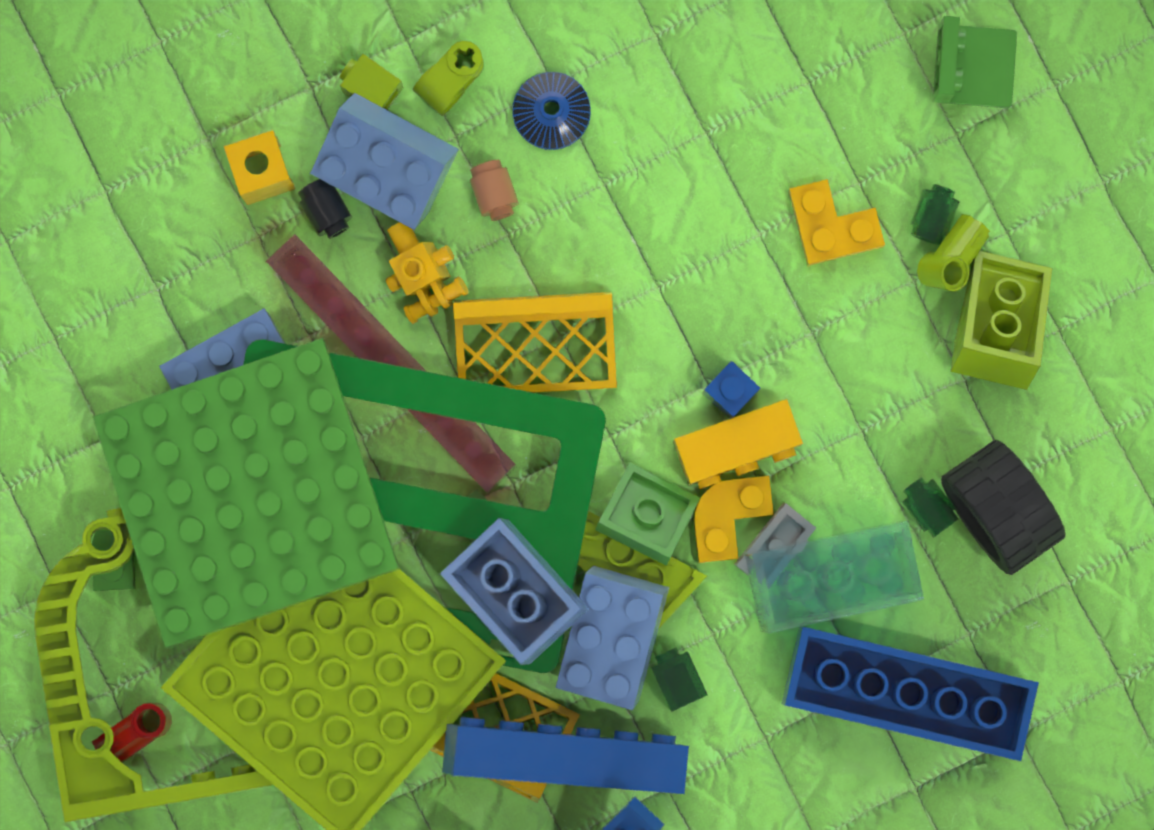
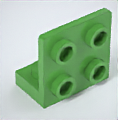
(974, 65)

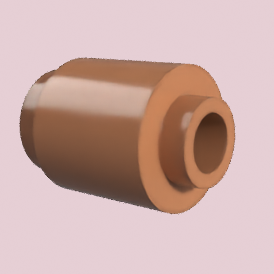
(493, 190)

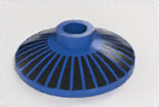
(555, 130)

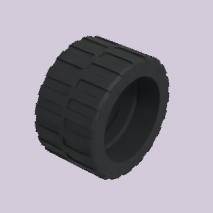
(1003, 507)

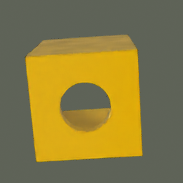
(264, 185)

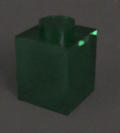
(678, 679)

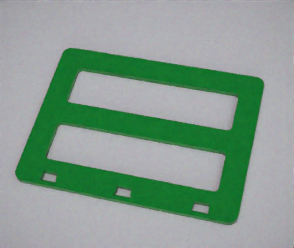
(552, 532)

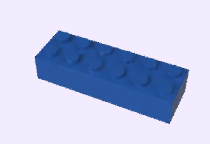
(910, 693)

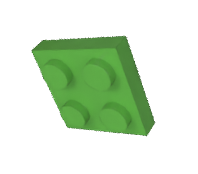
(647, 513)

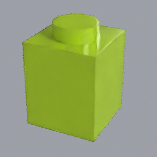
(370, 82)

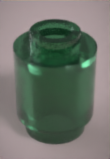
(934, 214)
(929, 506)

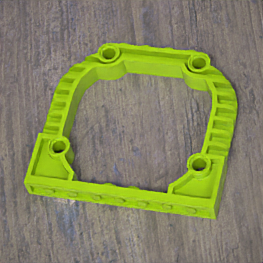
(95, 780)

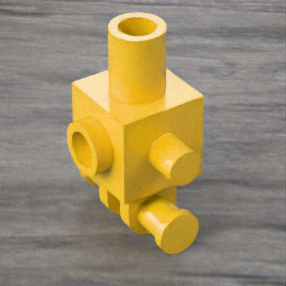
(418, 270)

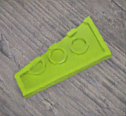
(614, 556)

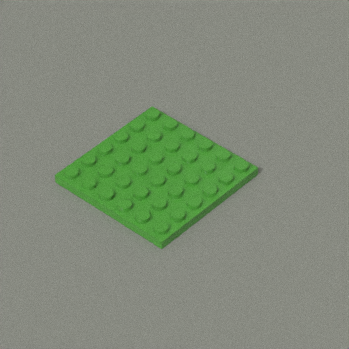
(245, 493)

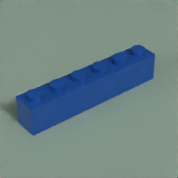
(565, 758)

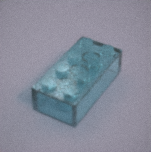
(834, 576)

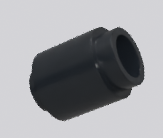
(324, 208)

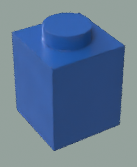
(731, 390)

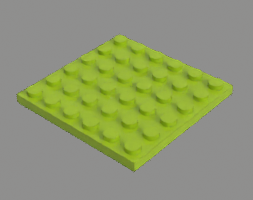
(338, 692)

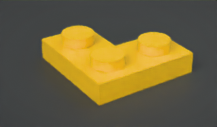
(825, 234)

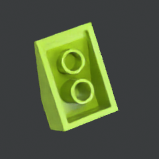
(1002, 321)

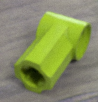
(950, 263)

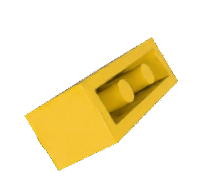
(738, 444)

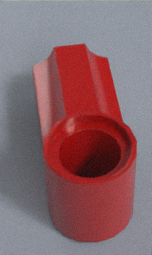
(131, 734)

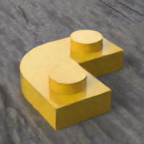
(719, 509)

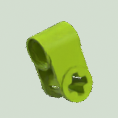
(444, 82)

